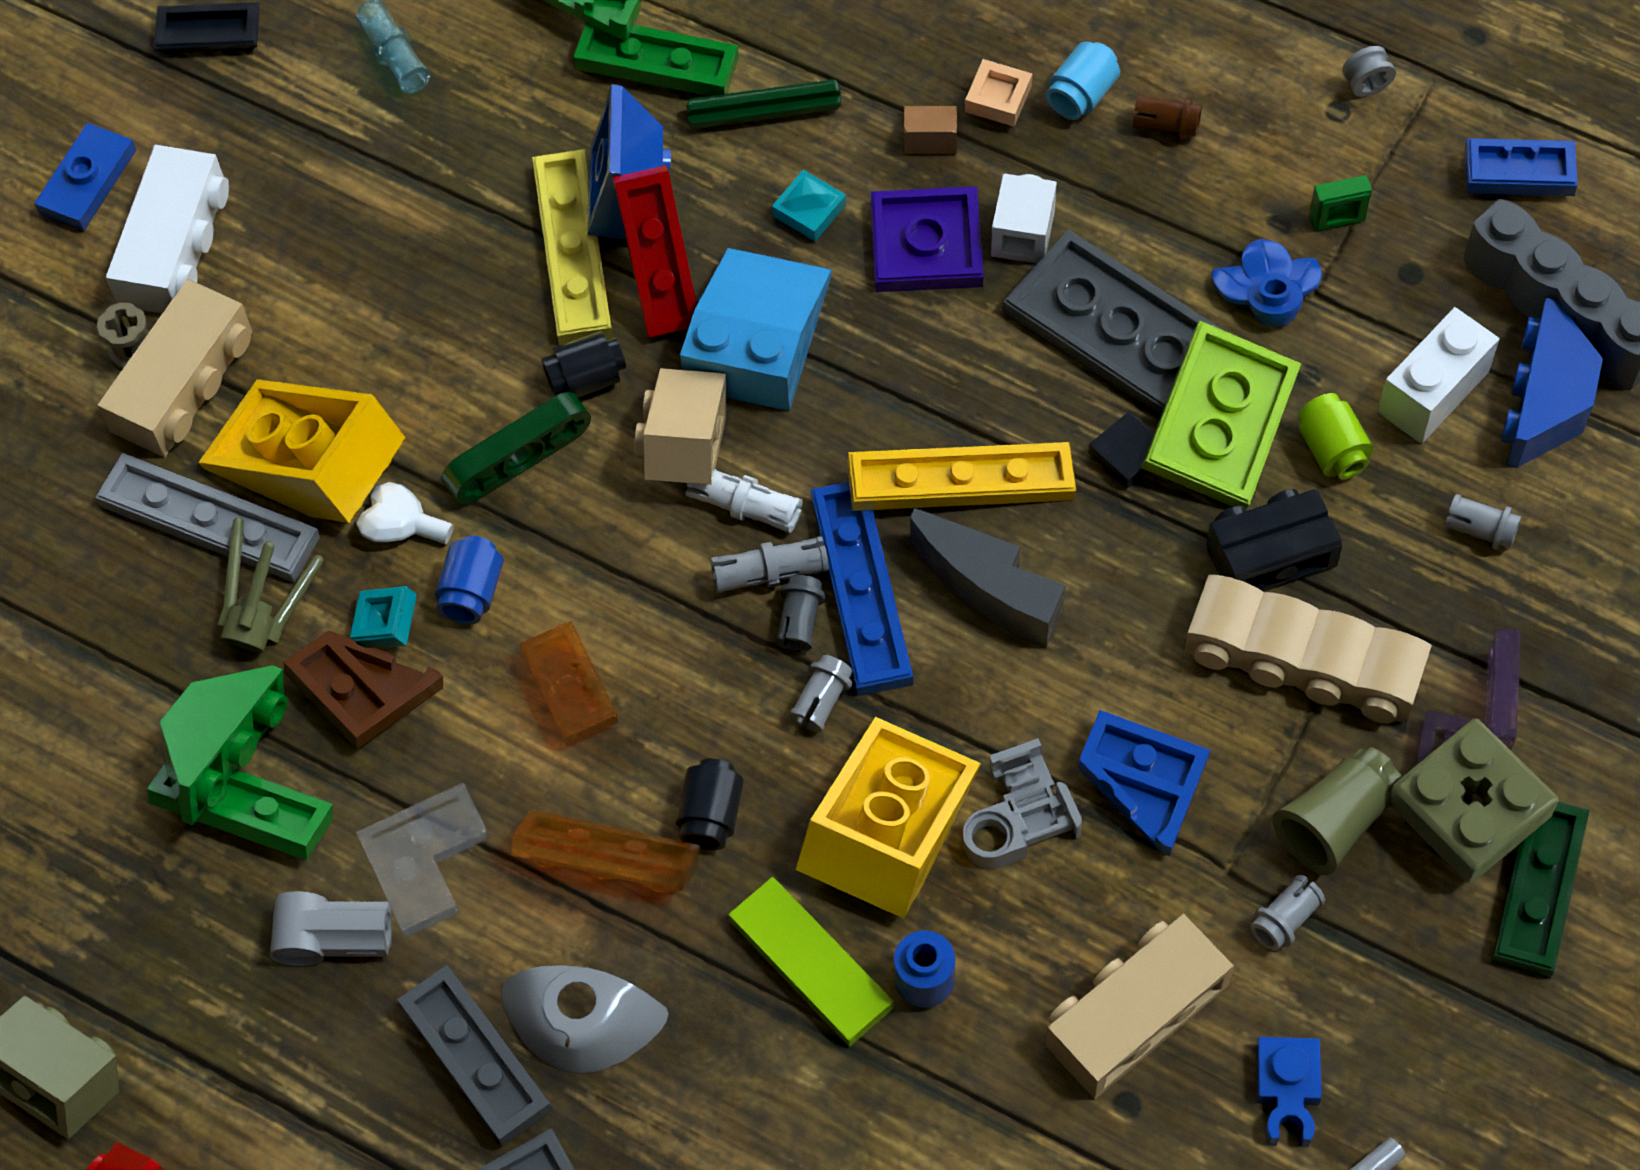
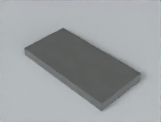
(1106, 318)

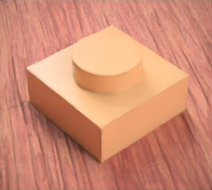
(998, 92)

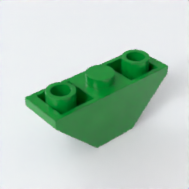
(216, 731)

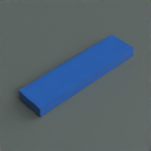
(862, 592)

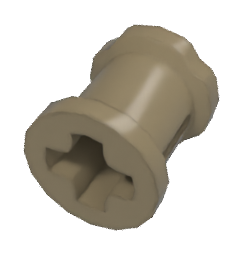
(114, 332)

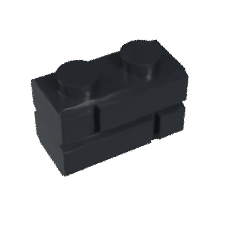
(1275, 541)

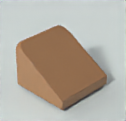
(930, 129)

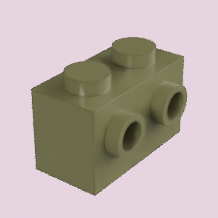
(54, 1067)

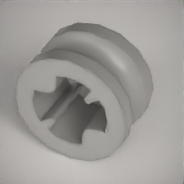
(1369, 71)

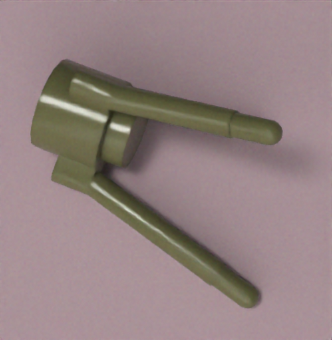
(250, 621)

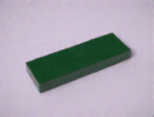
(1541, 893)

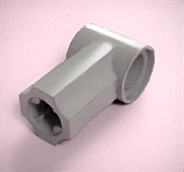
(313, 927)

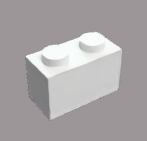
(1438, 375)

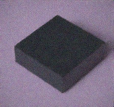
(1123, 449)

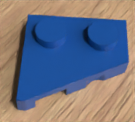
(1144, 775)

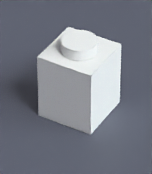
(1023, 218)

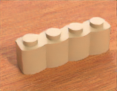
(1314, 649)

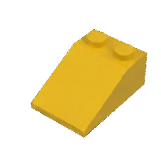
(306, 447)
(886, 817)

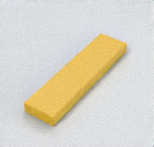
(960, 476)

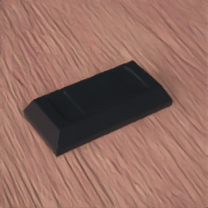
(207, 28)

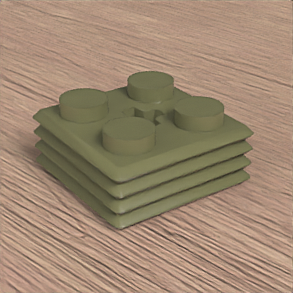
(1474, 834)

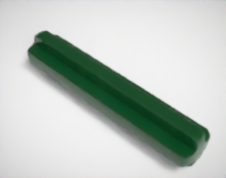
(763, 104)

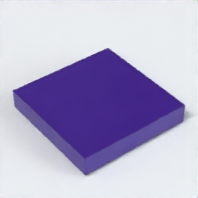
(926, 239)

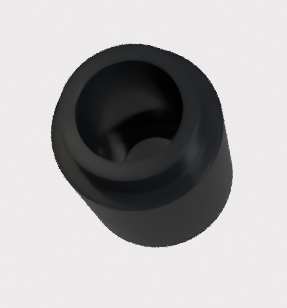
(584, 365)
(709, 804)

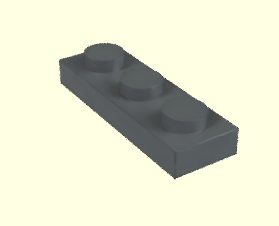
(475, 1055)

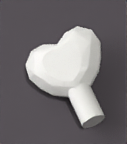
(398, 515)

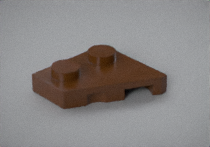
(358, 686)

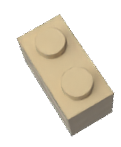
(682, 426)

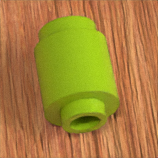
(1335, 436)

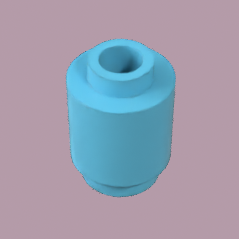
(1082, 80)

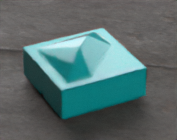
(809, 205)
(383, 617)

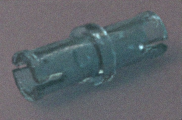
(392, 46)

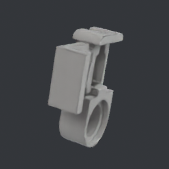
(1035, 811)

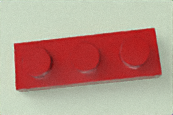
(656, 250)

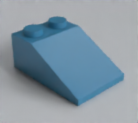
(756, 326)

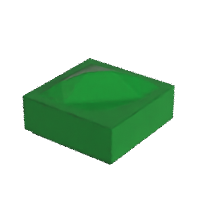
(1340, 202)

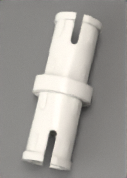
(749, 500)

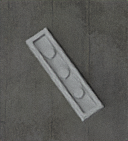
(205, 515)

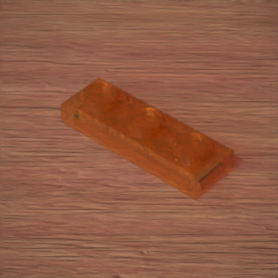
(605, 851)

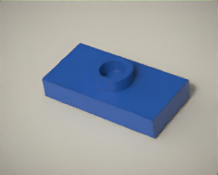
(1520, 167)
(85, 176)

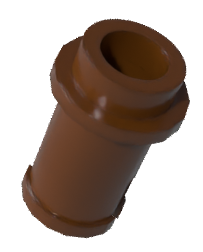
(1168, 115)

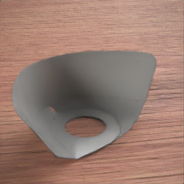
(614, 1030)

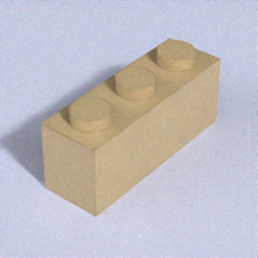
(176, 368)
(1137, 1004)

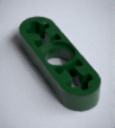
(516, 448)

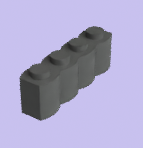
(1533, 265)

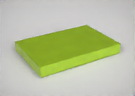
(1221, 416)

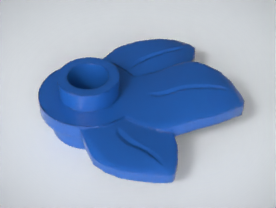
(1268, 282)

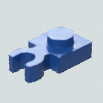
(1289, 1079)

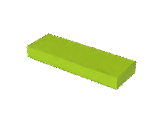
(811, 961)

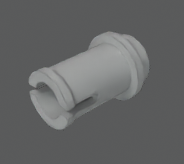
(1483, 521)
(822, 690)
(1279, 921)

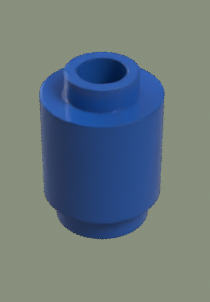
(468, 579)
(924, 968)

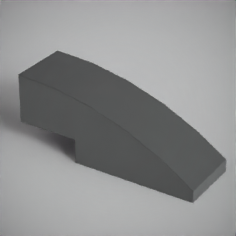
(988, 576)

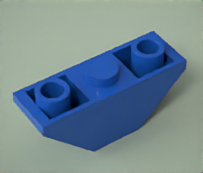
(1553, 387)

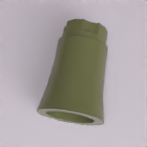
(1336, 810)

